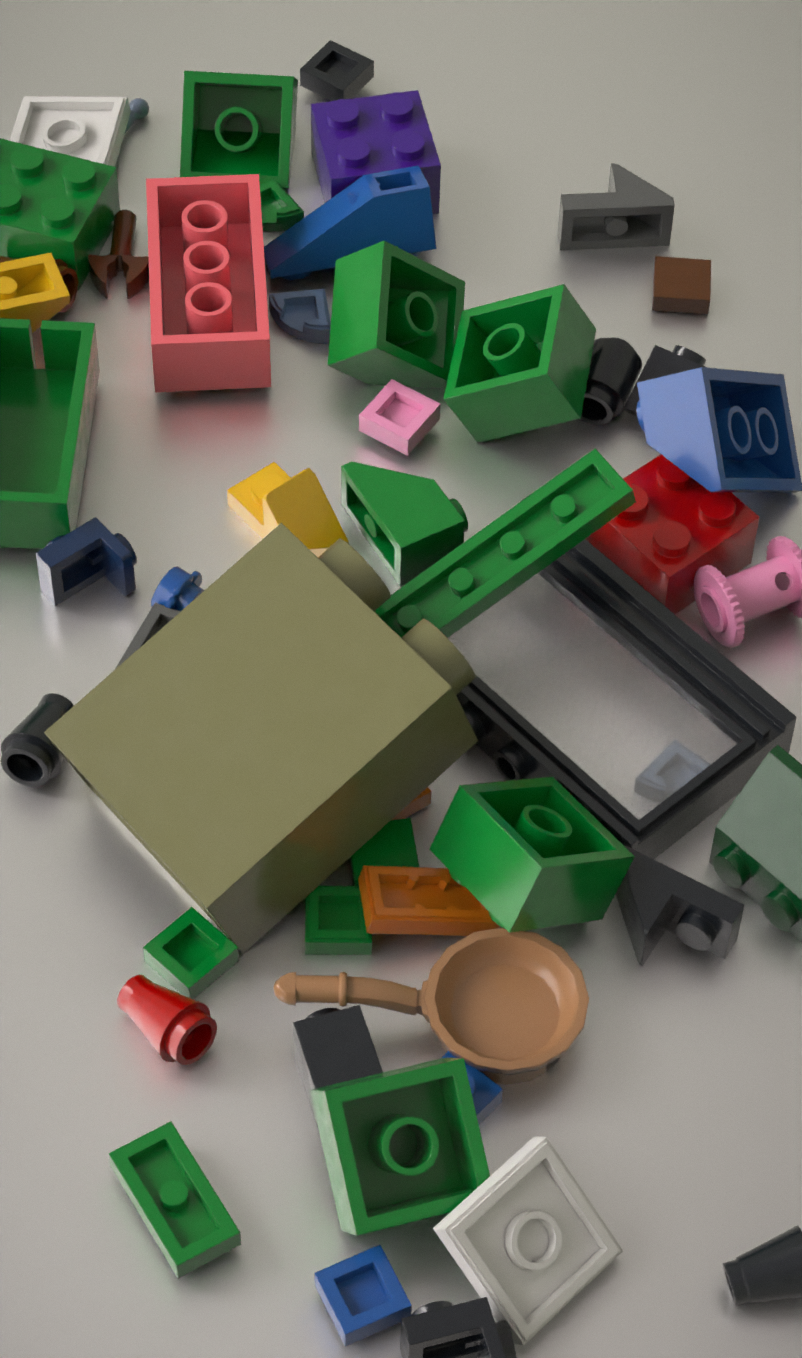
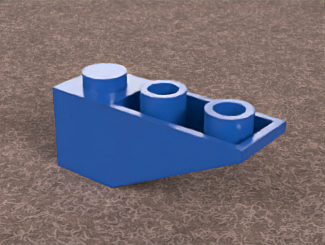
(371, 210)

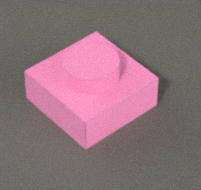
(399, 417)

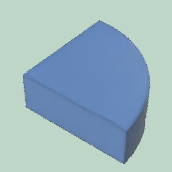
(302, 314)

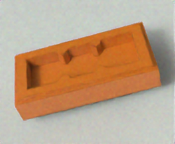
(419, 902)

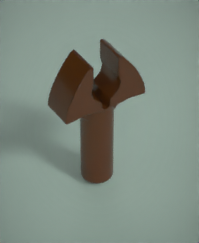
(120, 258)

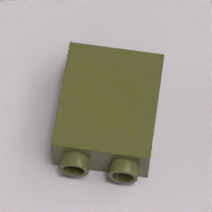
(270, 730)

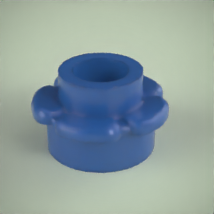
(178, 589)

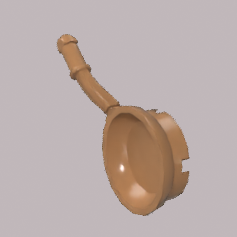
(489, 998)

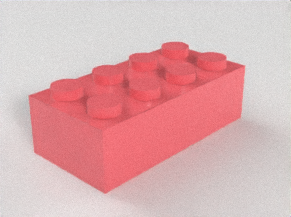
(207, 283)

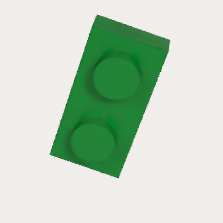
(175, 1199)

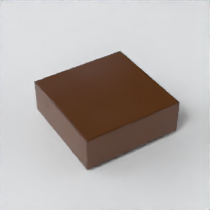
(681, 285)

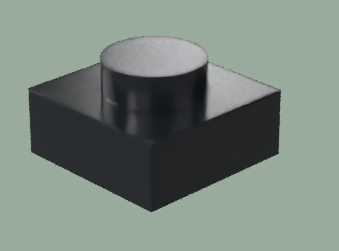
(336, 72)

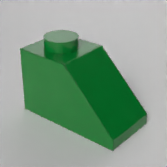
(402, 517)

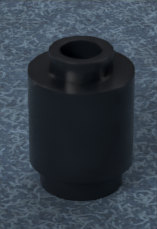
(610, 379)

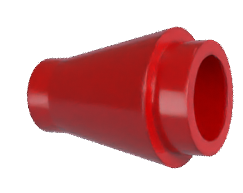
(170, 1021)

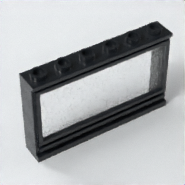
(614, 701)

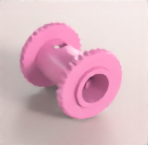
(751, 593)

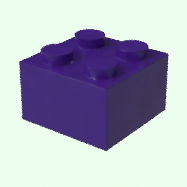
(372, 137)

